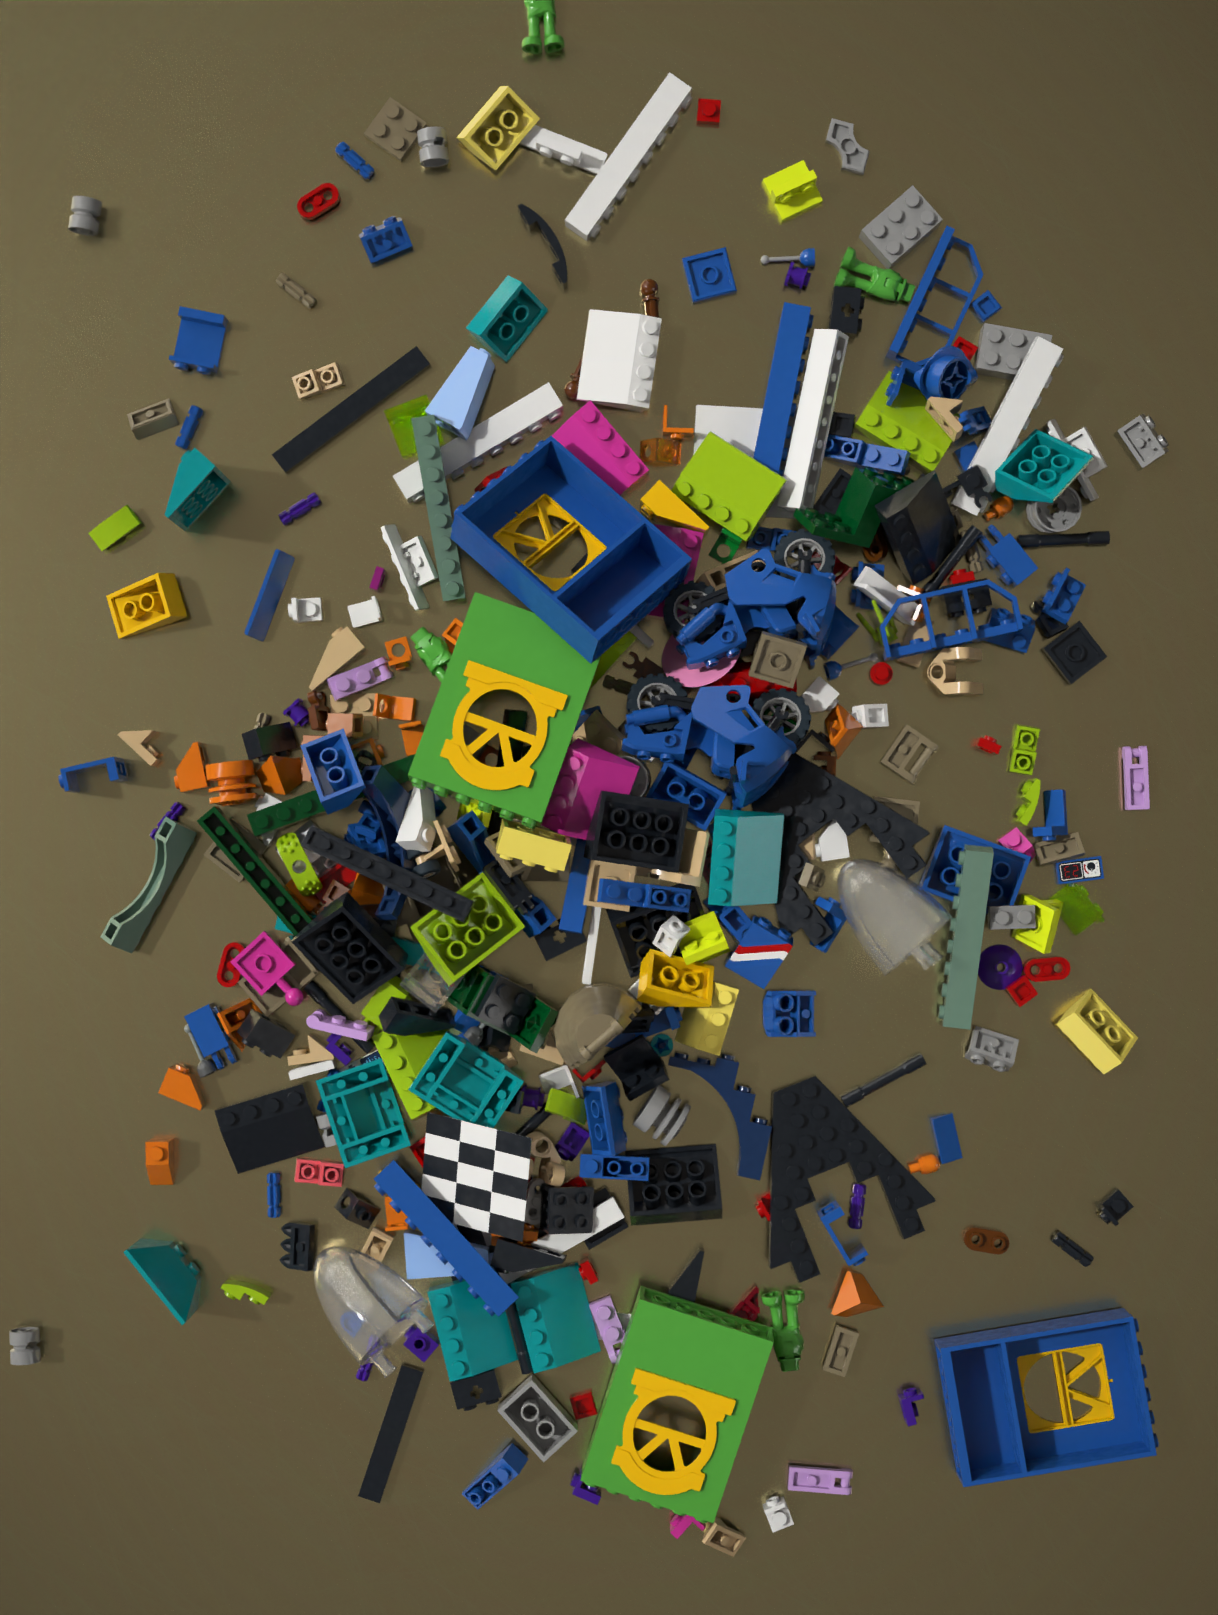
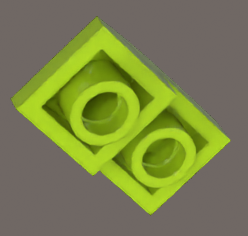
(114, 528)
(1024, 749)
(1030, 794)
(566, 1106)
(237, 1289)

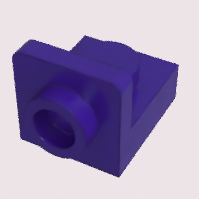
(341, 1052)
(571, 1142)
(910, 1409)
(583, 1491)

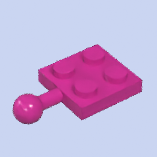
(264, 965)

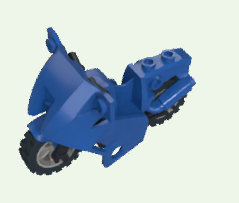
(784, 604)
(739, 748)

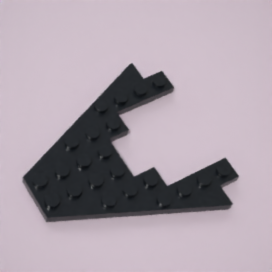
(809, 802)
(815, 1135)

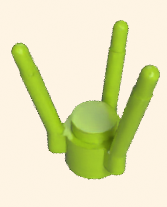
(891, 629)

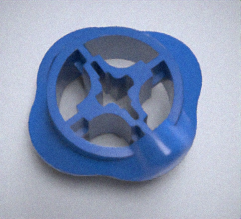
(946, 374)

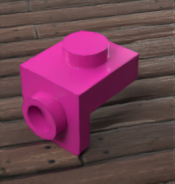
(1018, 842)
(681, 1523)

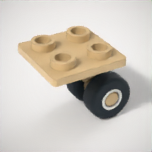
(426, 862)

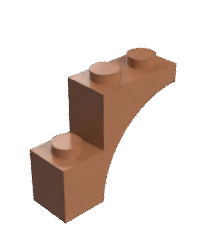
(350, 722)

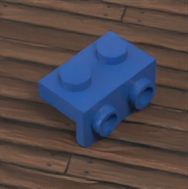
(1017, 641)

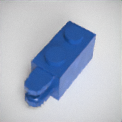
(1007, 557)
(210, 1034)

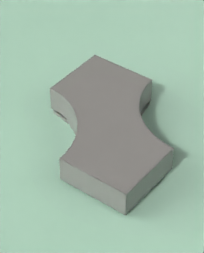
(852, 154)

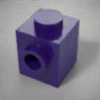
(420, 1344)

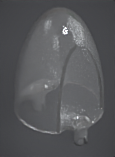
(890, 914)
(367, 1304)

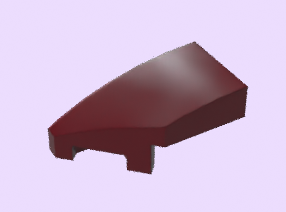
(748, 1306)

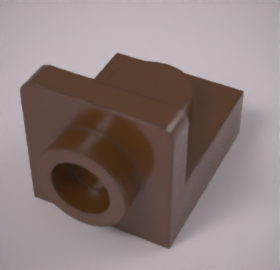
(830, 761)

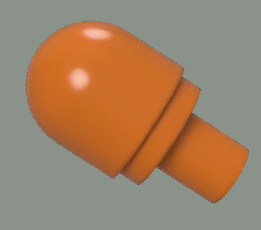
(999, 508)
(925, 1164)

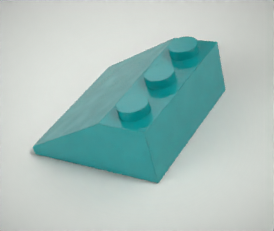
(1040, 468)

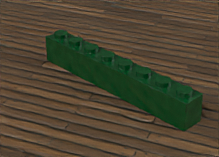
(309, 804)
(255, 870)

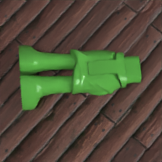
(541, 10)
(883, 284)
(432, 651)
(787, 1339)

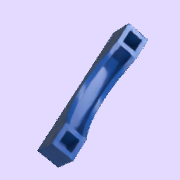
(470, 836)

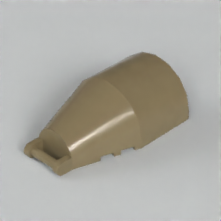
(592, 1020)

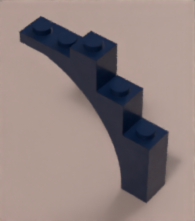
(389, 803)
(752, 1134)

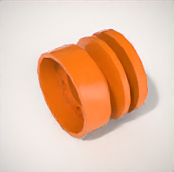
(231, 782)

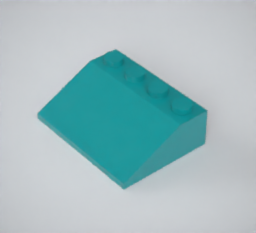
(194, 488)
(745, 857)
(555, 1317)
(467, 1333)

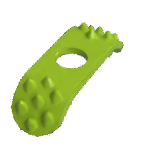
(291, 851)

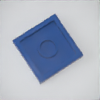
(709, 275)

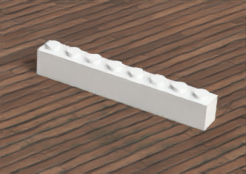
(628, 157)
(1012, 417)
(813, 419)
(486, 438)

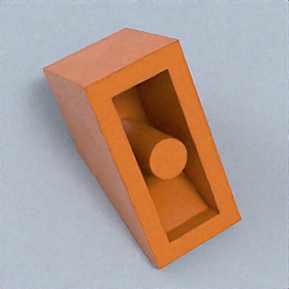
(192, 771)
(182, 1087)
(160, 1161)

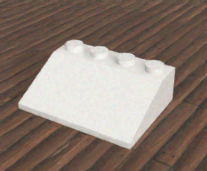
(619, 359)

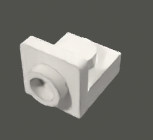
(305, 610)
(871, 715)
(670, 935)
(777, 1513)

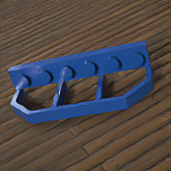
(927, 283)
(962, 636)

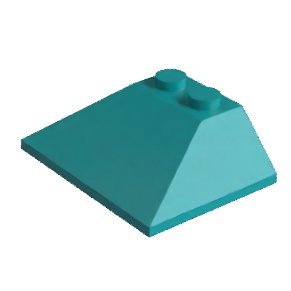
(466, 1082)
(363, 1112)
(168, 1274)

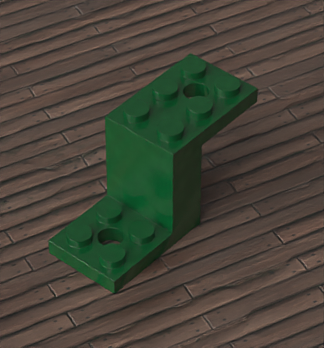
(856, 515)
(533, 1027)

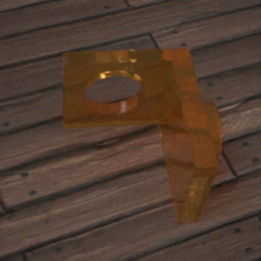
(662, 451)

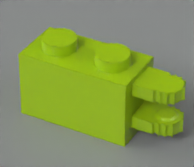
(380, 999)

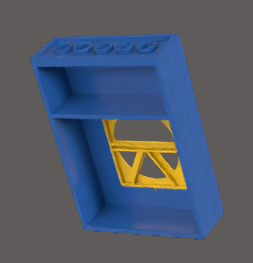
(627, 561)
(999, 1434)

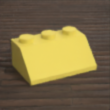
(498, 127)
(533, 846)
(707, 1026)
(1097, 1031)

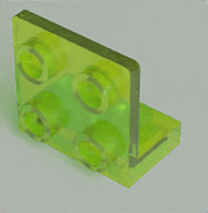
(401, 424)
(1077, 909)

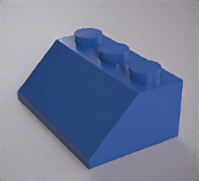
(333, 770)
(682, 786)
(604, 1118)

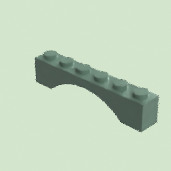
(171, 847)

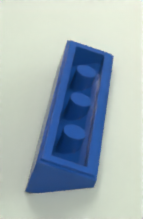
(269, 595)

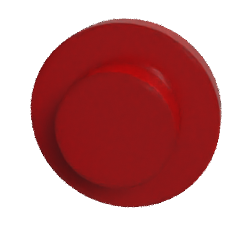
(881, 673)

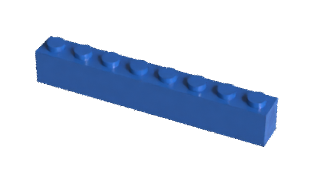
(783, 385)
(446, 1239)

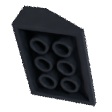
(919, 527)
(637, 831)
(639, 927)
(351, 948)
(270, 1127)
(679, 1188)

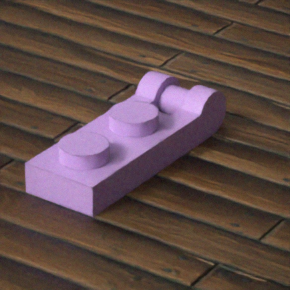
(359, 678)
(1136, 778)
(339, 1025)
(608, 1325)
(819, 1479)

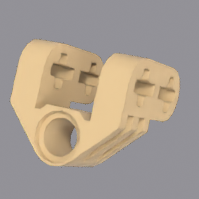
(945, 660)
(550, 1168)

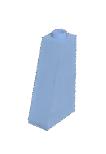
(462, 393)
(423, 1262)

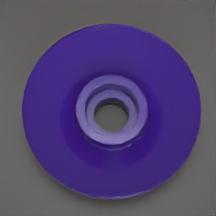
(988, 966)

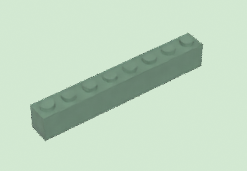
(438, 507)
(967, 936)

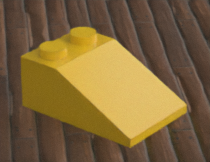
(669, 510)
(146, 605)
(672, 983)

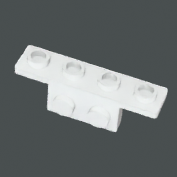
(564, 149)
(1083, 441)
(412, 563)

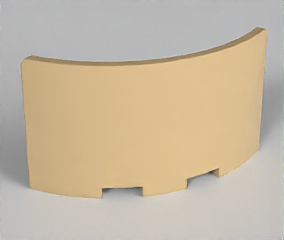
(691, 861)

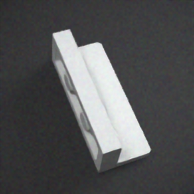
(885, 594)

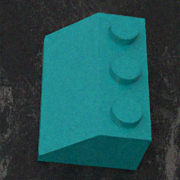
(507, 318)

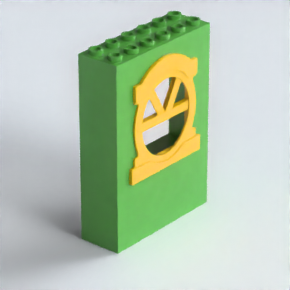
(517, 653)
(688, 1354)

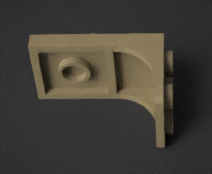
(297, 977)

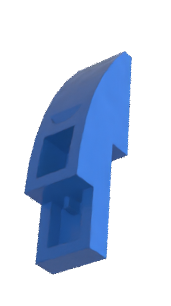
(862, 455)
(644, 895)
(732, 919)

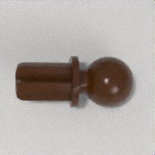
(649, 289)
(571, 387)

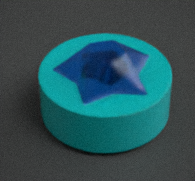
(662, 1044)

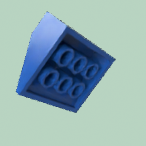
(942, 867)

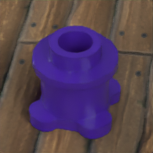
(797, 276)
(297, 713)
(532, 1097)

